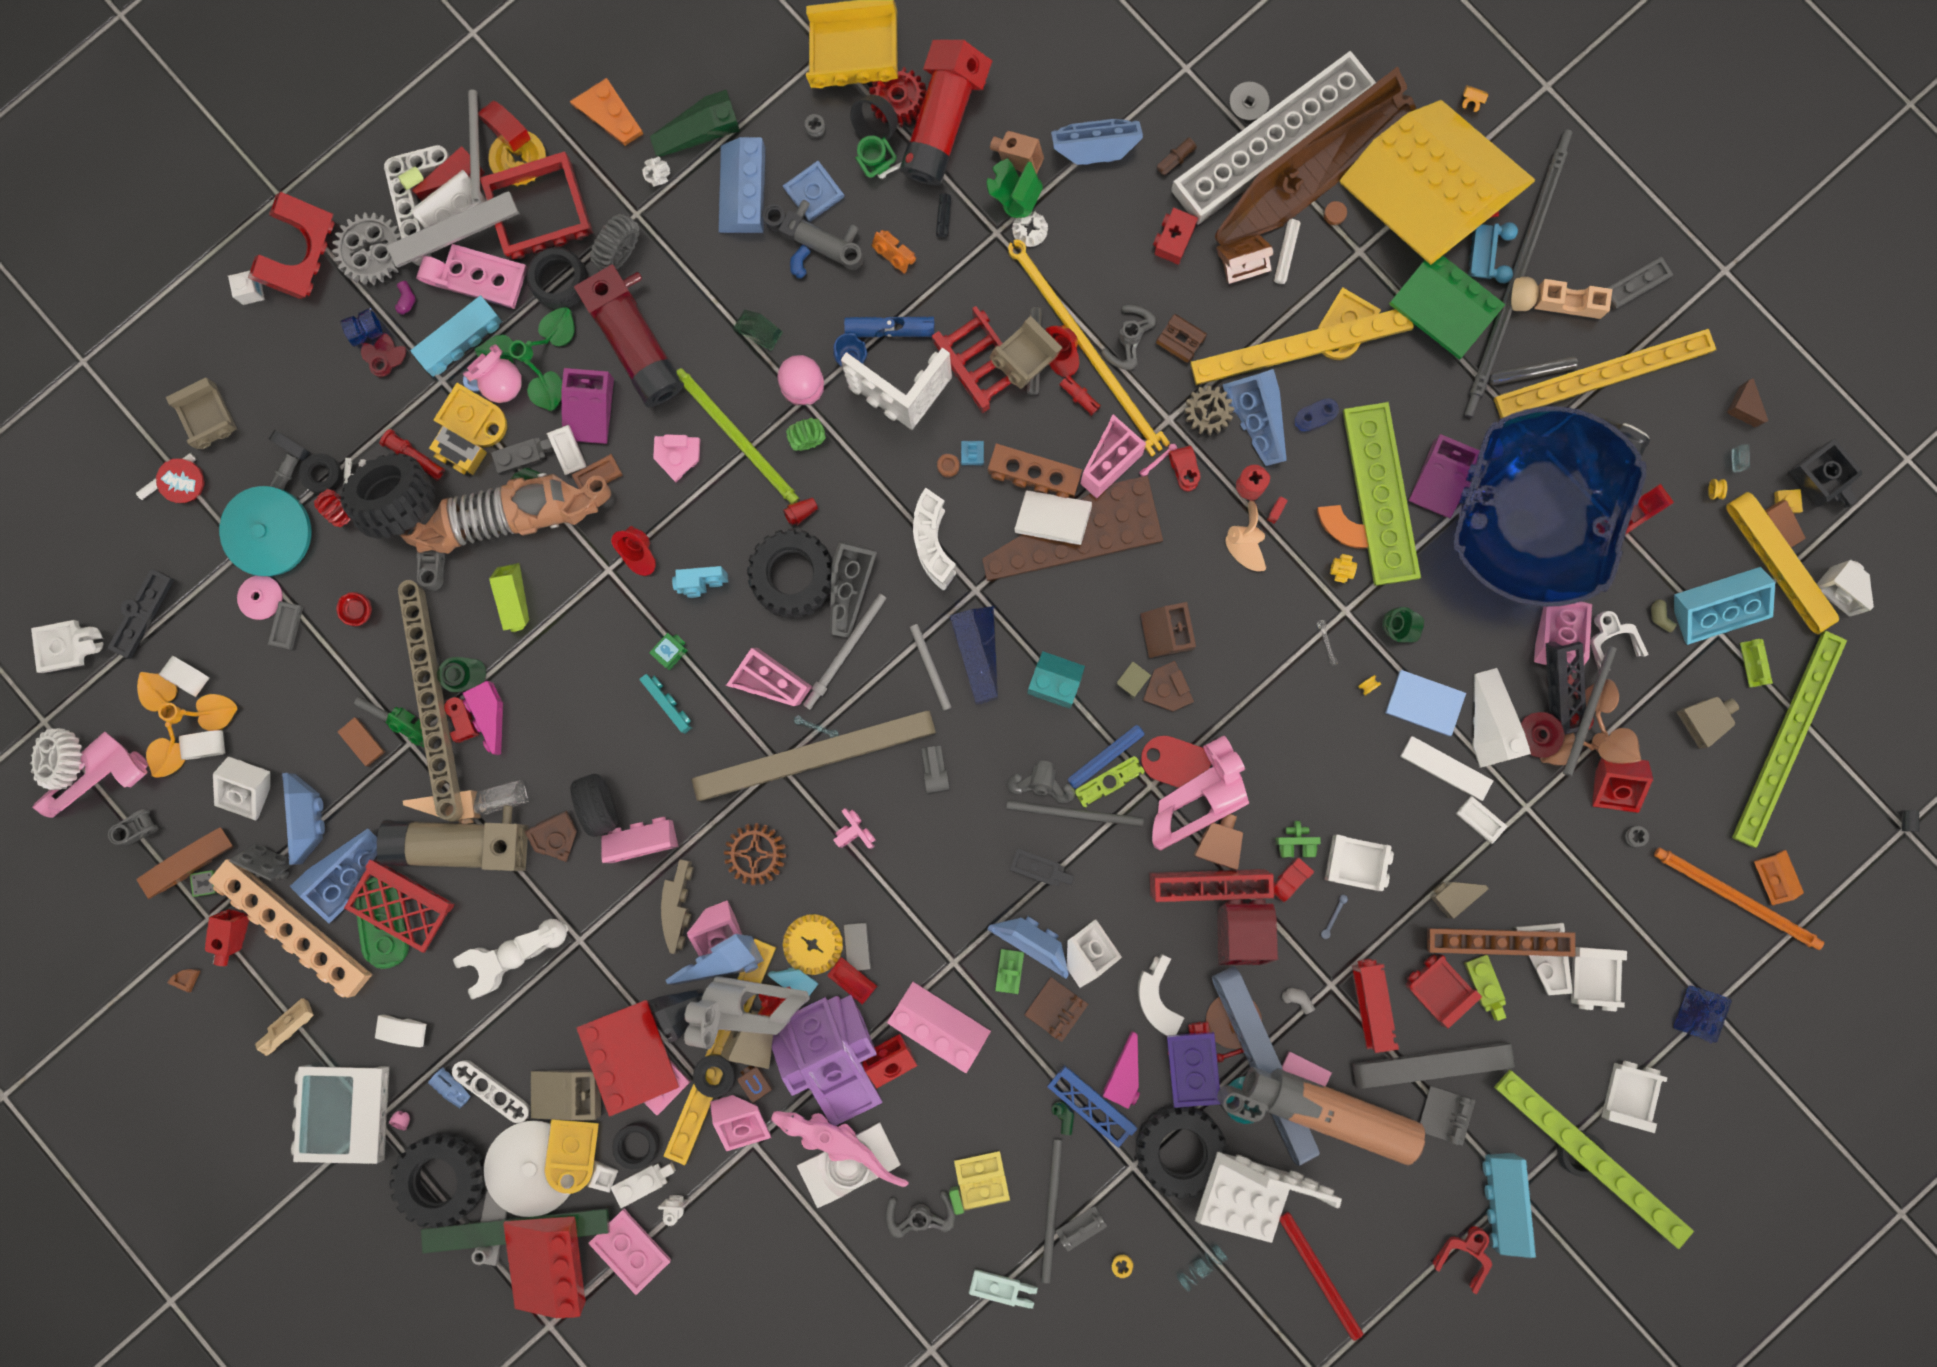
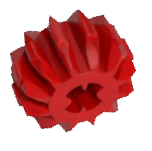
(329, 506)

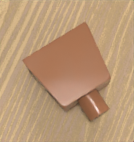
(1019, 150)
(1221, 843)

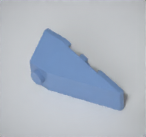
(1259, 408)
(333, 879)

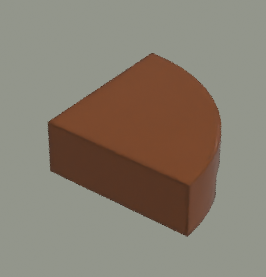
(185, 979)

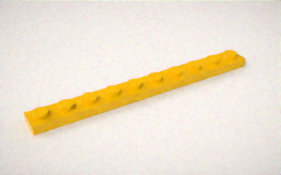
(1299, 346)
(1606, 373)
(697, 1103)

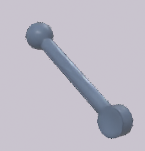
(1326, 932)

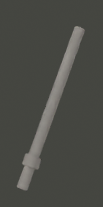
(819, 688)

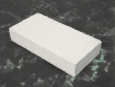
(567, 449)
(1481, 820)

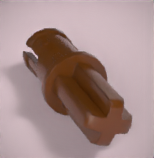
(1176, 156)

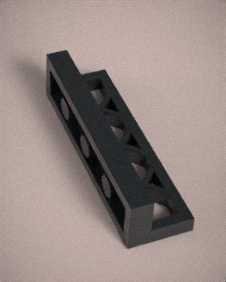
(1558, 683)

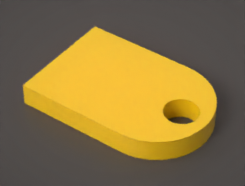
(1344, 309)
(471, 417)
(570, 1152)

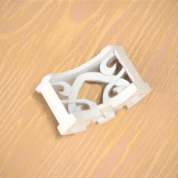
(925, 531)

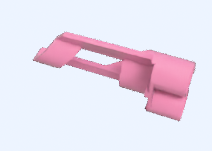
(99, 759)
(1221, 787)

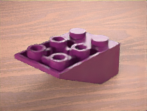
(587, 404)
(1443, 476)

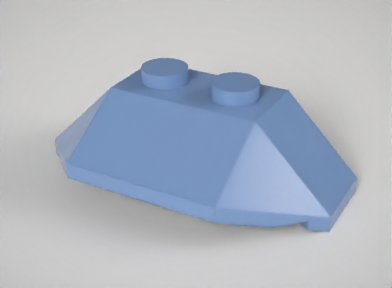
(1097, 140)
(303, 818)
(1033, 941)

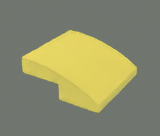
(982, 1180)

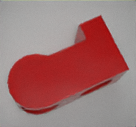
(461, 719)
(1291, 879)

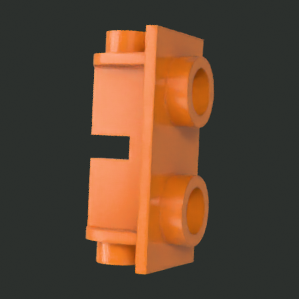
(886, 244)

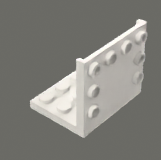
(904, 408)
(1251, 1196)

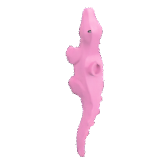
(837, 1141)

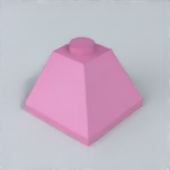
(713, 927)
(738, 1122)

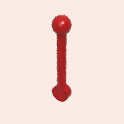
(1220, 1058)

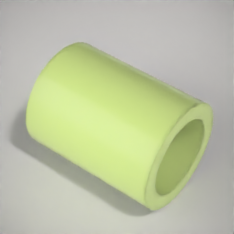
(410, 178)

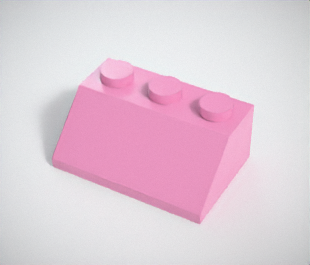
(638, 840)

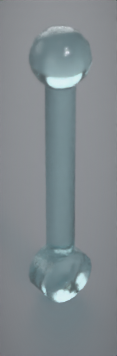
(798, 720)

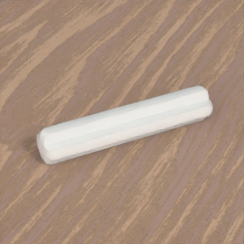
(1287, 251)

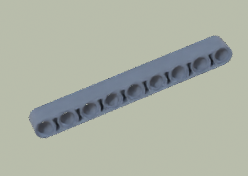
(1260, 1054)

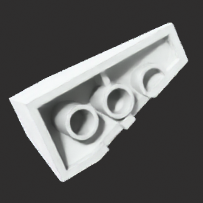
(1496, 724)

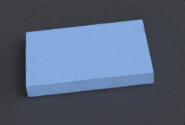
(1425, 703)

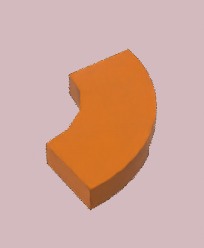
(1341, 527)

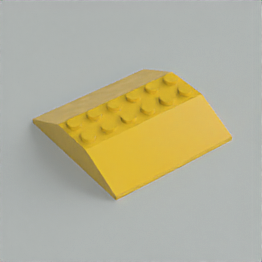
(1434, 179)

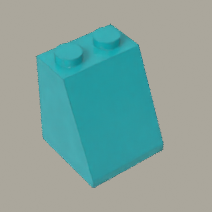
(1056, 680)

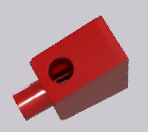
(225, 934)

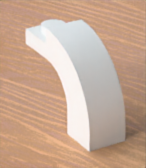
(1150, 1002)

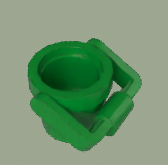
(871, 155)

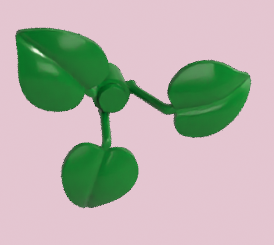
(559, 330)

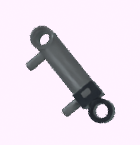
(797, 229)

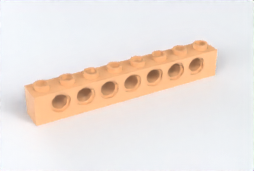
(355, 974)

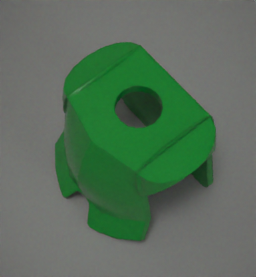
(1014, 192)

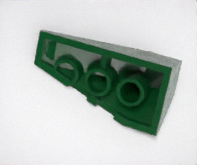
(702, 122)

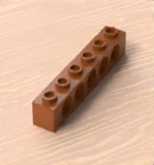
(1501, 942)

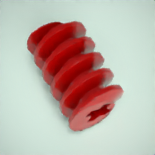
(1252, 482)

